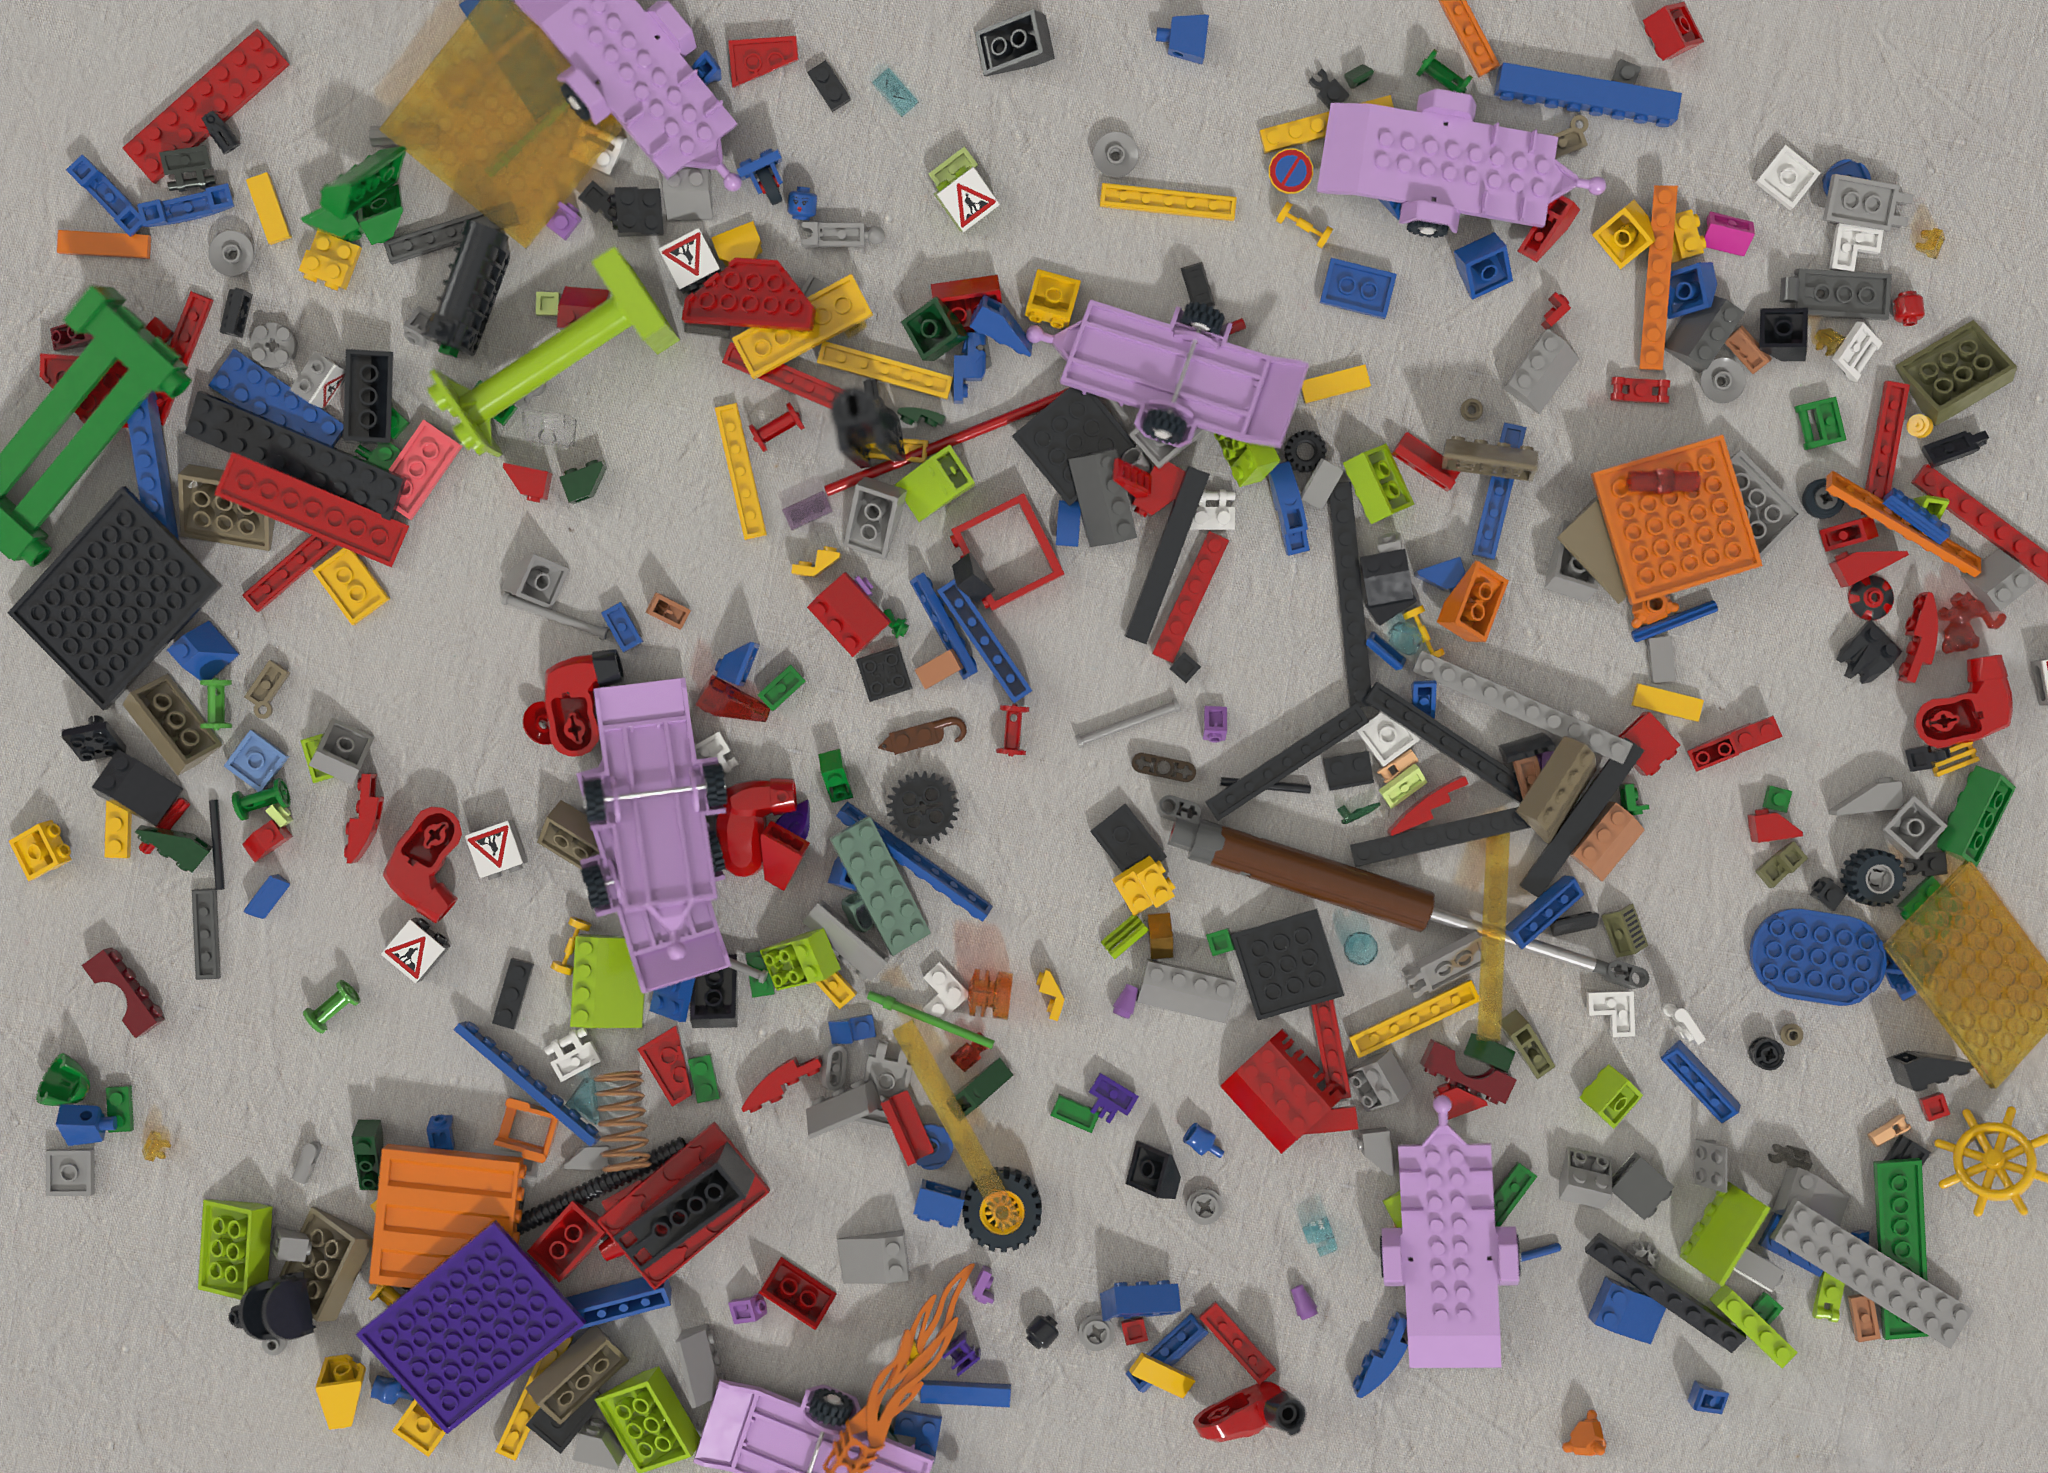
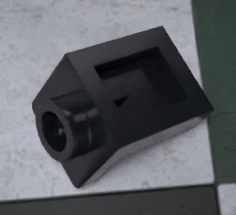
(1827, 893)

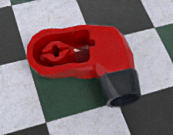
(571, 699)
(1250, 1412)

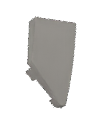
(587, 1158)

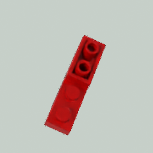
(1924, 630)
(1734, 742)
(363, 828)
(772, 1086)

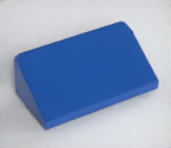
(267, 896)

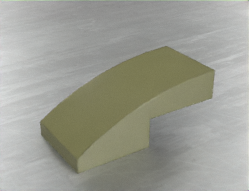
(1781, 863)

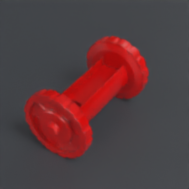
(776, 427)
(1012, 730)

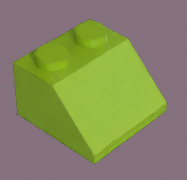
(1611, 1096)

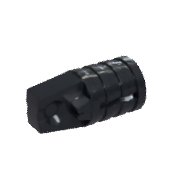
(215, 127)

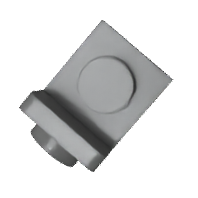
(415, 326)

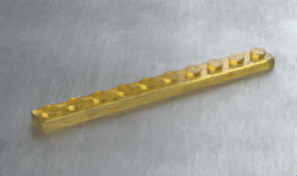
(1493, 938)
(957, 1125)

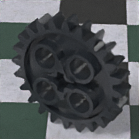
(927, 827)

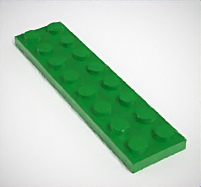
(1900, 1228)

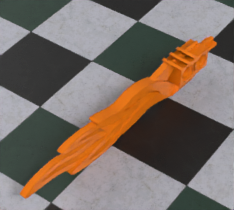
(911, 1374)

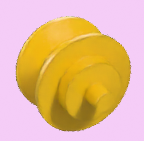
(1919, 426)

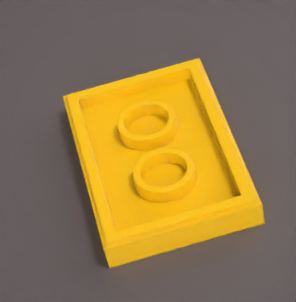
(351, 585)

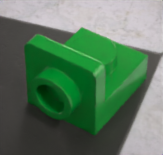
(1628, 799)

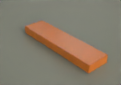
(1470, 36)
(103, 244)

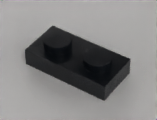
(828, 86)

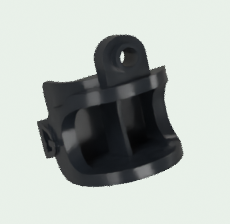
(275, 1309)

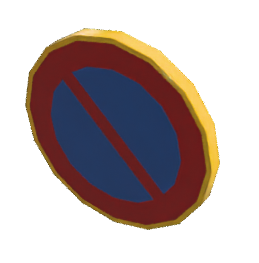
(1290, 171)

